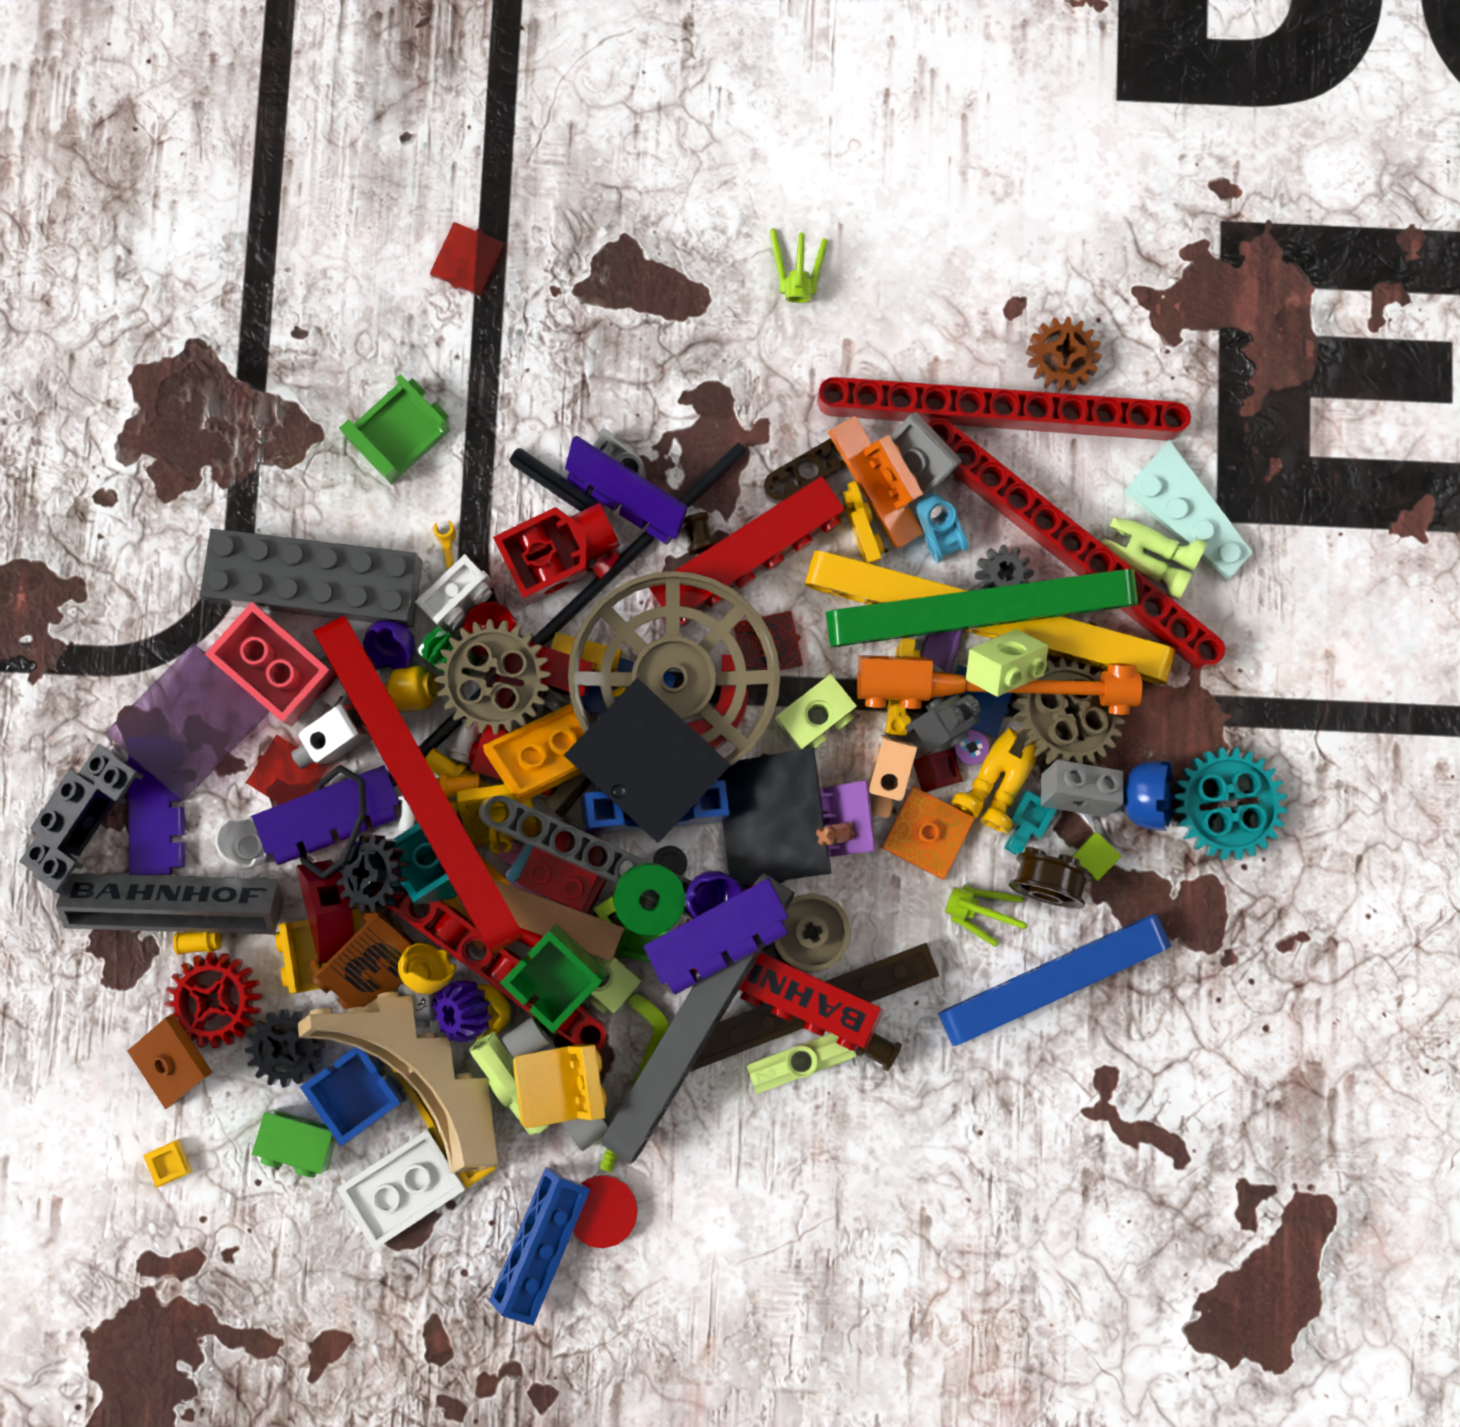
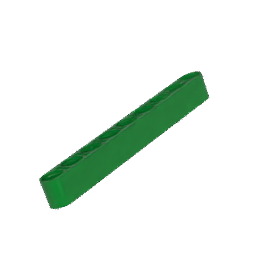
(981, 608)

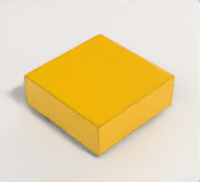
(167, 1163)

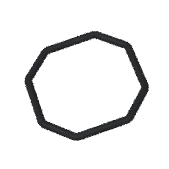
(356, 829)

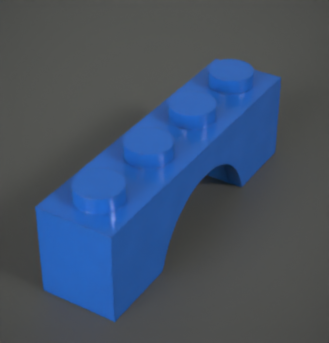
(604, 816)

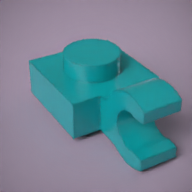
(1029, 820)

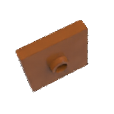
(169, 1061)

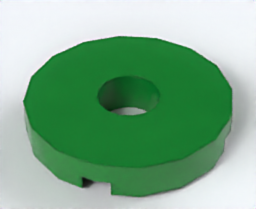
(656, 918)

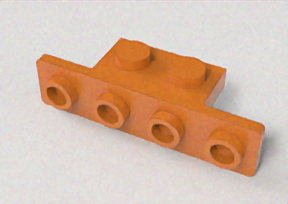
(882, 479)

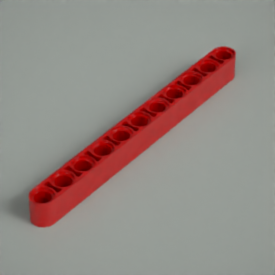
(1018, 403)
(1088, 547)
(418, 785)

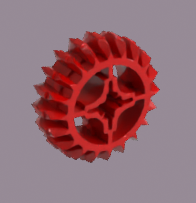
(222, 987)

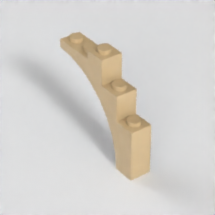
(456, 1102)

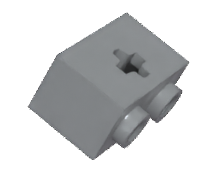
(1081, 788)

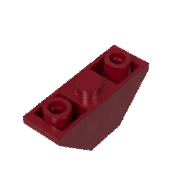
(326, 911)

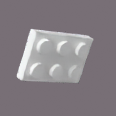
(400, 1189)

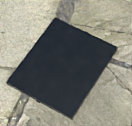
(647, 760)
(774, 818)

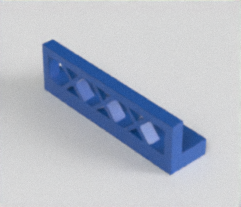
(538, 1247)

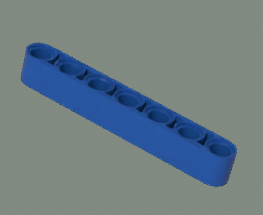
(1054, 979)

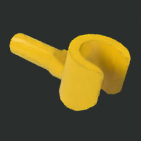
(446, 541)

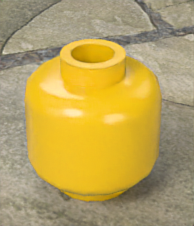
(412, 688)

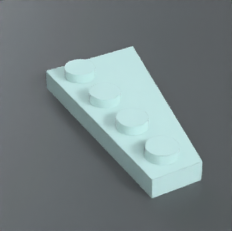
(1186, 509)

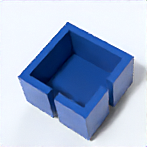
(354, 1095)

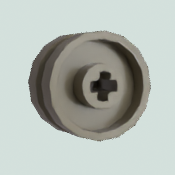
(831, 937)

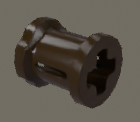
(698, 533)
(881, 1051)

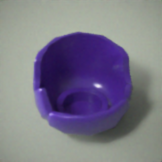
(390, 644)
(709, 891)

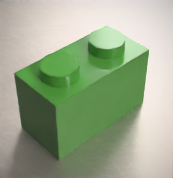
(294, 1142)

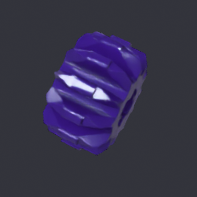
(462, 1011)

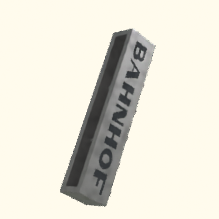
(170, 903)

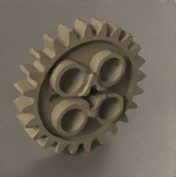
(499, 645)
(1041, 722)

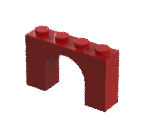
(558, 666)

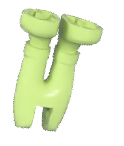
(1148, 538)

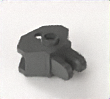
(946, 722)

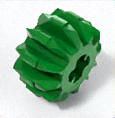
(433, 644)

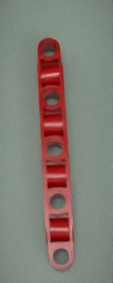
(456, 932)

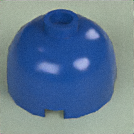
(1149, 795)

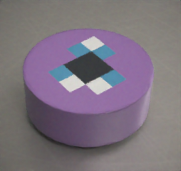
(972, 749)

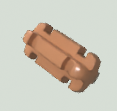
(835, 834)

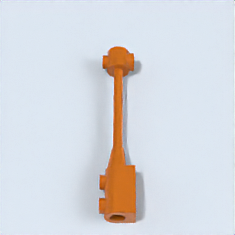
(915, 681)

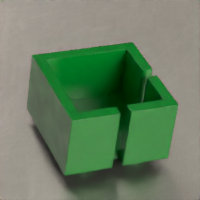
(558, 974)

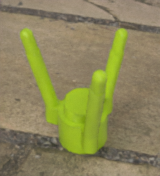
(798, 286)
(963, 905)

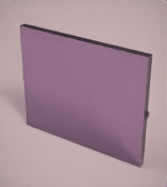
(187, 722)

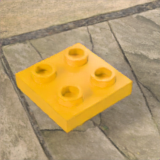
(480, 834)

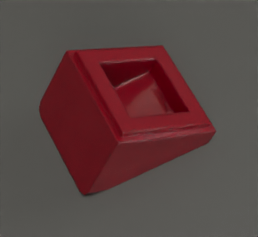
(937, 770)

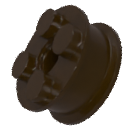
(1050, 878)

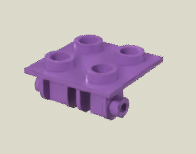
(849, 804)

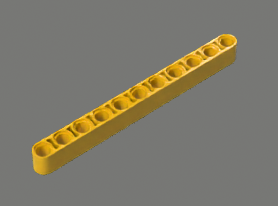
(1065, 636)

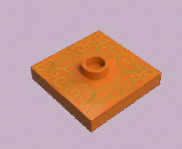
(927, 833)

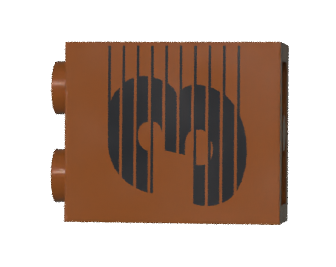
(365, 963)

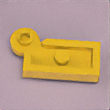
(859, 518)

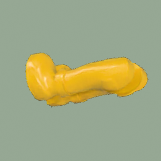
(1016, 774)

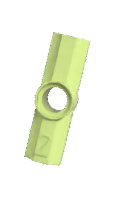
(498, 1066)
(778, 1070)

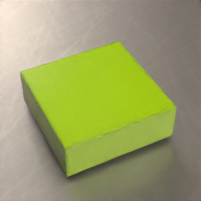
(1097, 855)

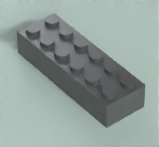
(311, 577)

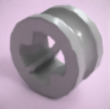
(554, 700)

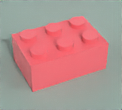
(271, 664)

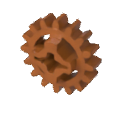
(1076, 353)

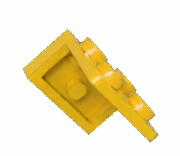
(559, 1085)

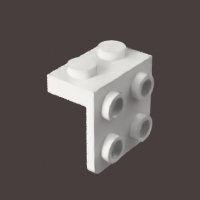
(455, 594)

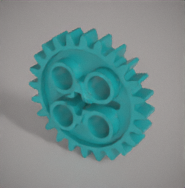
(1234, 834)

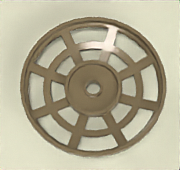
(680, 654)

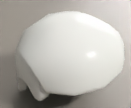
(240, 843)

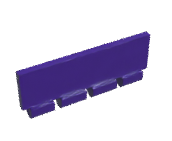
(619, 486)
(317, 813)
(153, 825)
(721, 929)

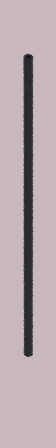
(595, 587)

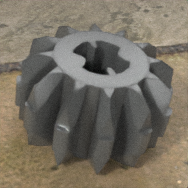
(1005, 561)

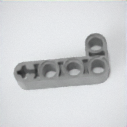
(534, 1037)

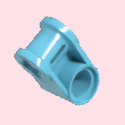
(941, 533)

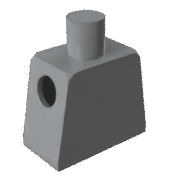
(331, 737)

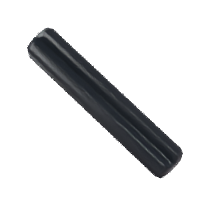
(551, 480)

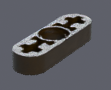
(782, 475)

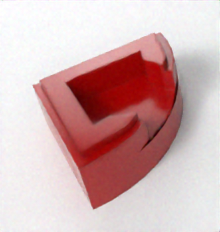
(604, 563)

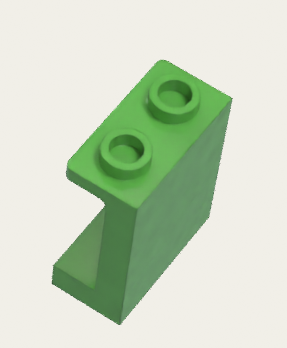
(398, 429)

